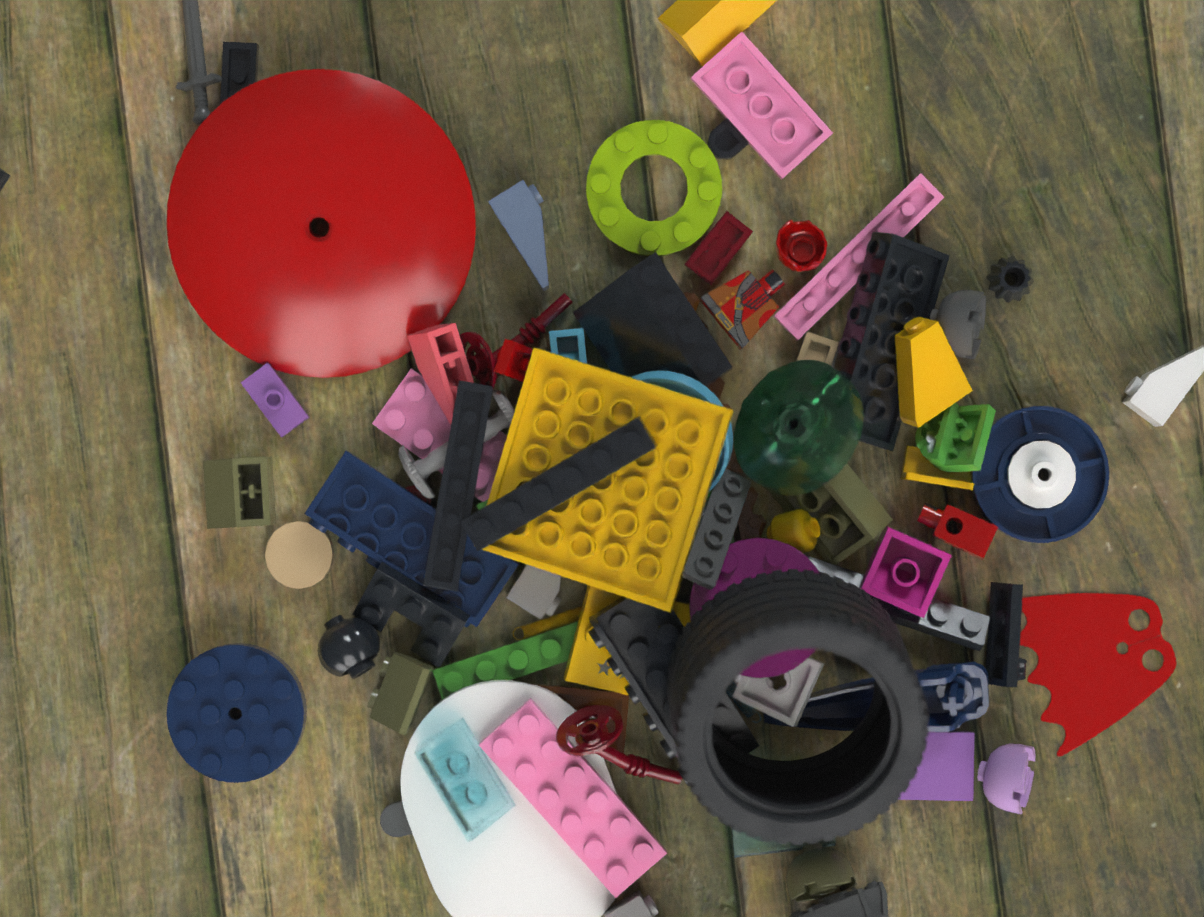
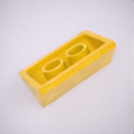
(710, 25)

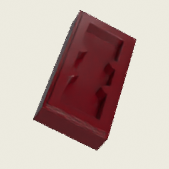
(718, 248)

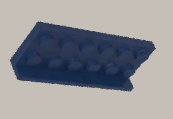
(397, 529)

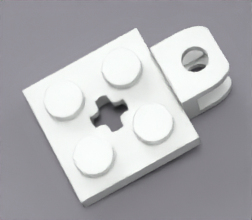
(786, 702)

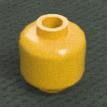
(795, 529)

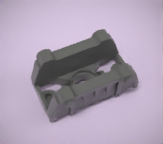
(856, 903)

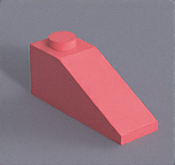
(441, 363)

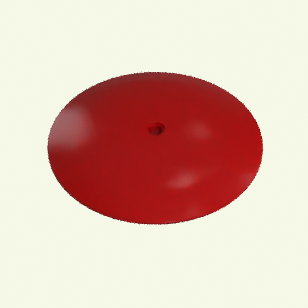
(333, 152)

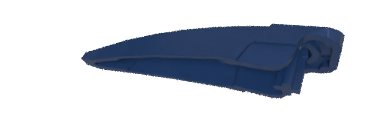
(950, 690)

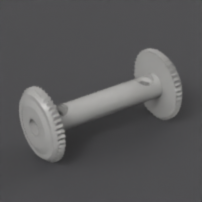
(421, 469)

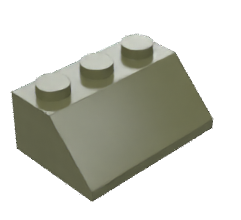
(845, 512)

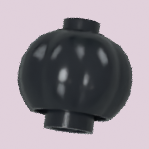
(348, 646)

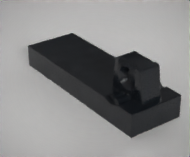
(1003, 639)

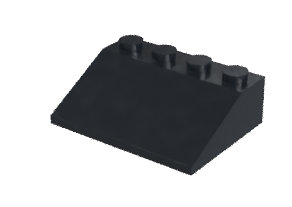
(650, 326)

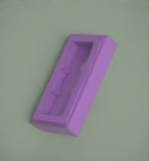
(275, 400)

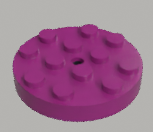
(746, 560)

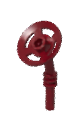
(485, 360)
(595, 738)

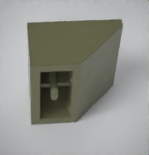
(239, 492)

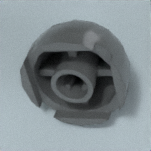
(961, 319)

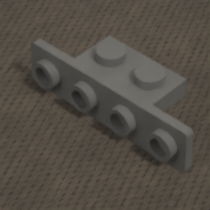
(716, 529)

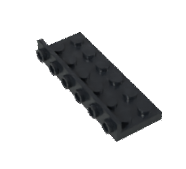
(894, 286)
(641, 650)

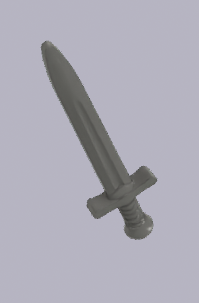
(196, 62)

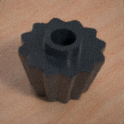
(1022, 276)

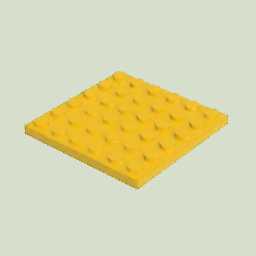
(635, 524)

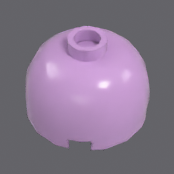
(1007, 776)

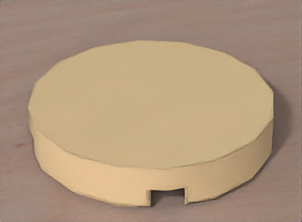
(299, 555)

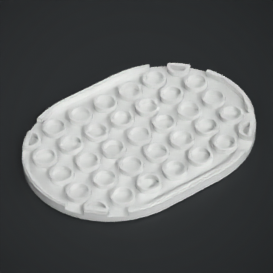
(519, 860)

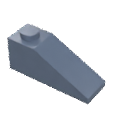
(523, 221)

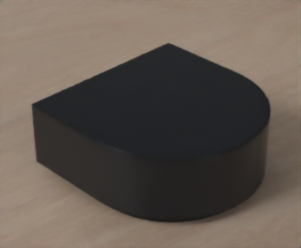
(726, 141)

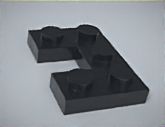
(394, 591)

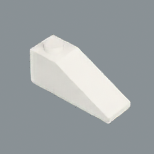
(1162, 389)

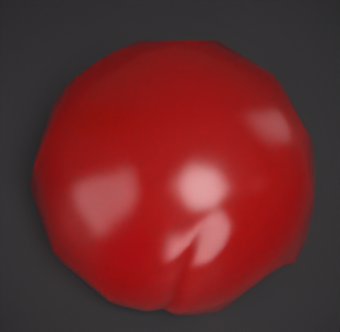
(800, 245)

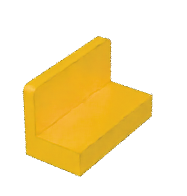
(919, 469)

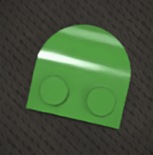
(957, 437)

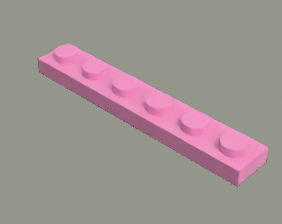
(844, 269)

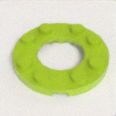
(631, 144)

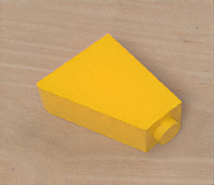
(926, 372)

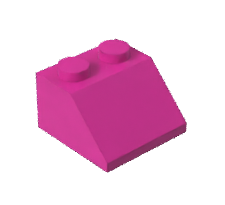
(905, 571)

